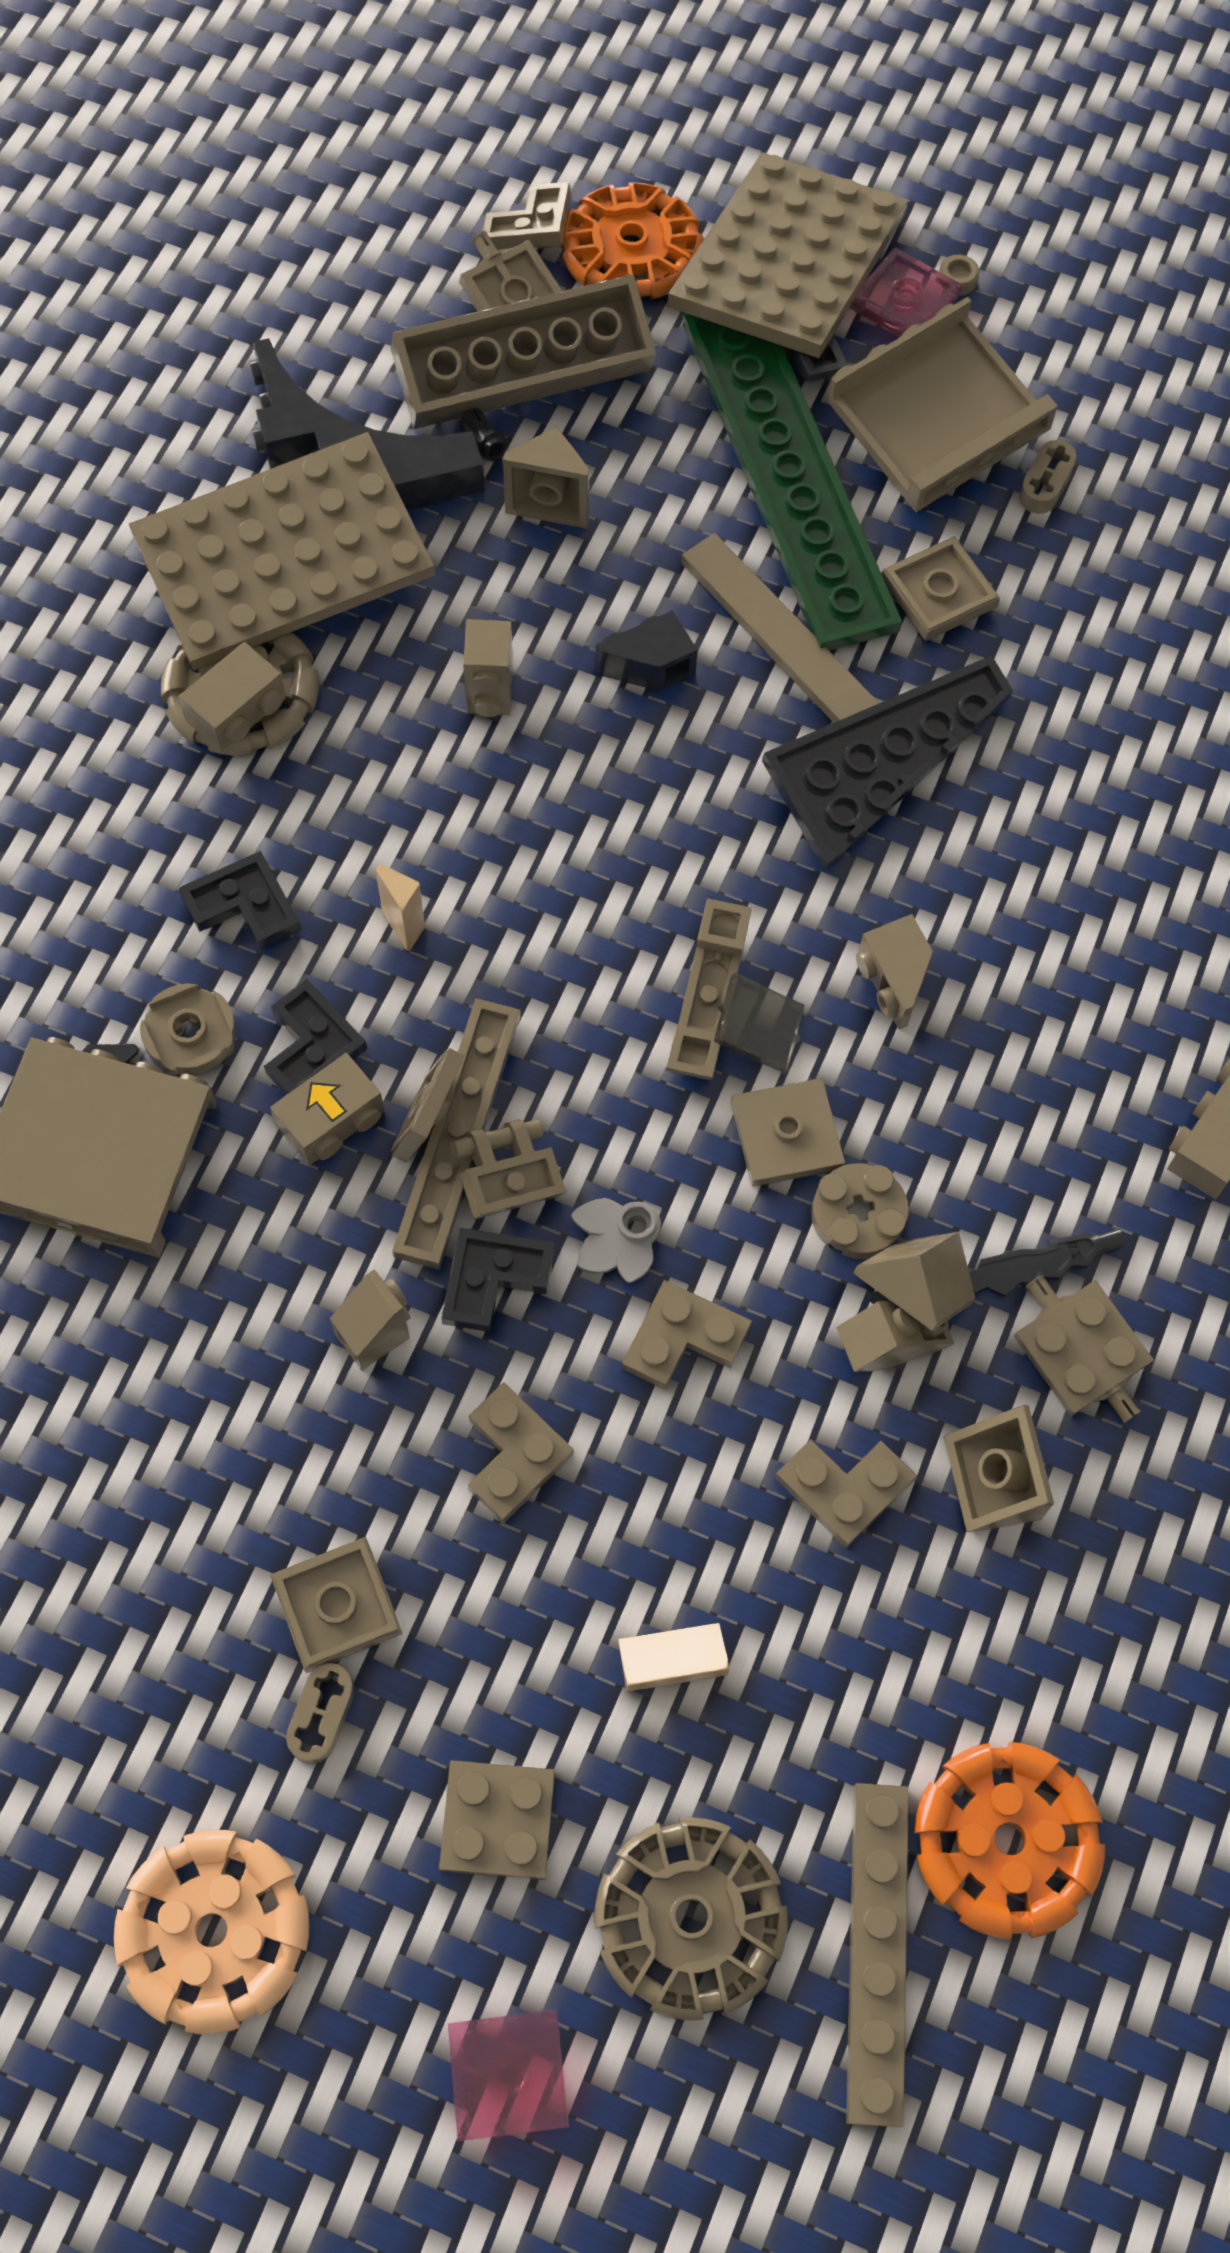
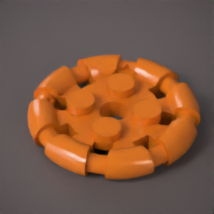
(625, 213)
(1041, 1833)

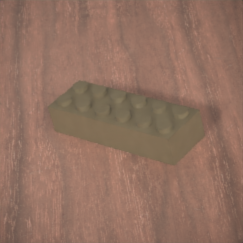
(523, 351)

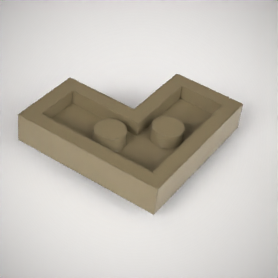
(540, 222)
(681, 1322)
(527, 1457)
(841, 1500)

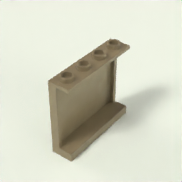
(938, 406)
(96, 1143)

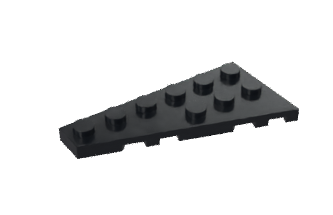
(865, 764)

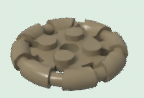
(301, 694)
(685, 1951)

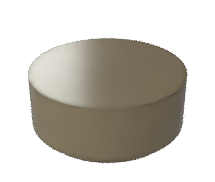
(963, 270)

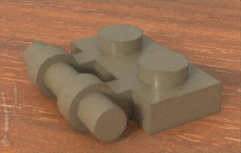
(509, 1182)

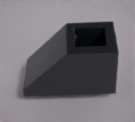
(648, 654)

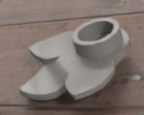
(610, 1240)

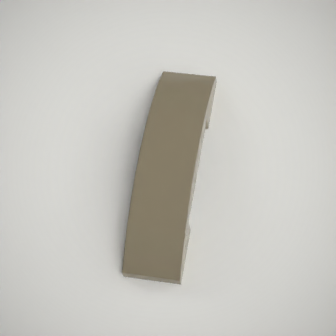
(715, 960)

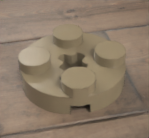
(195, 1054)
(873, 1187)

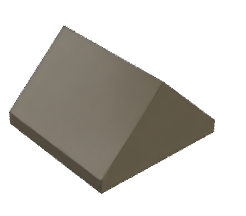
(547, 481)
(922, 1277)
(999, 1471)

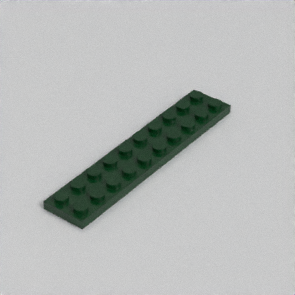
(794, 485)

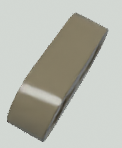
(1054, 479)
(332, 1717)

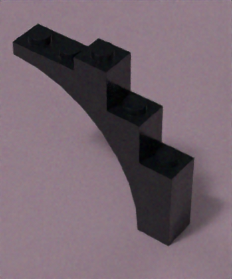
(296, 425)

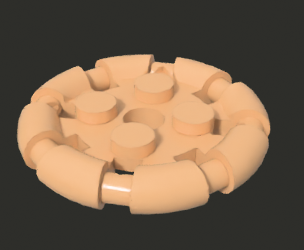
(179, 1923)

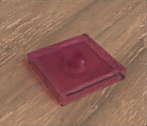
(904, 293)
(507, 2075)

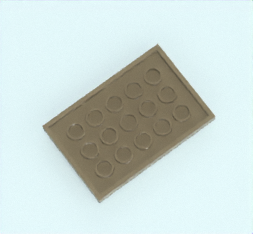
(788, 254)
(281, 550)

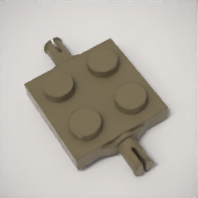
(506, 275)
(1083, 1348)

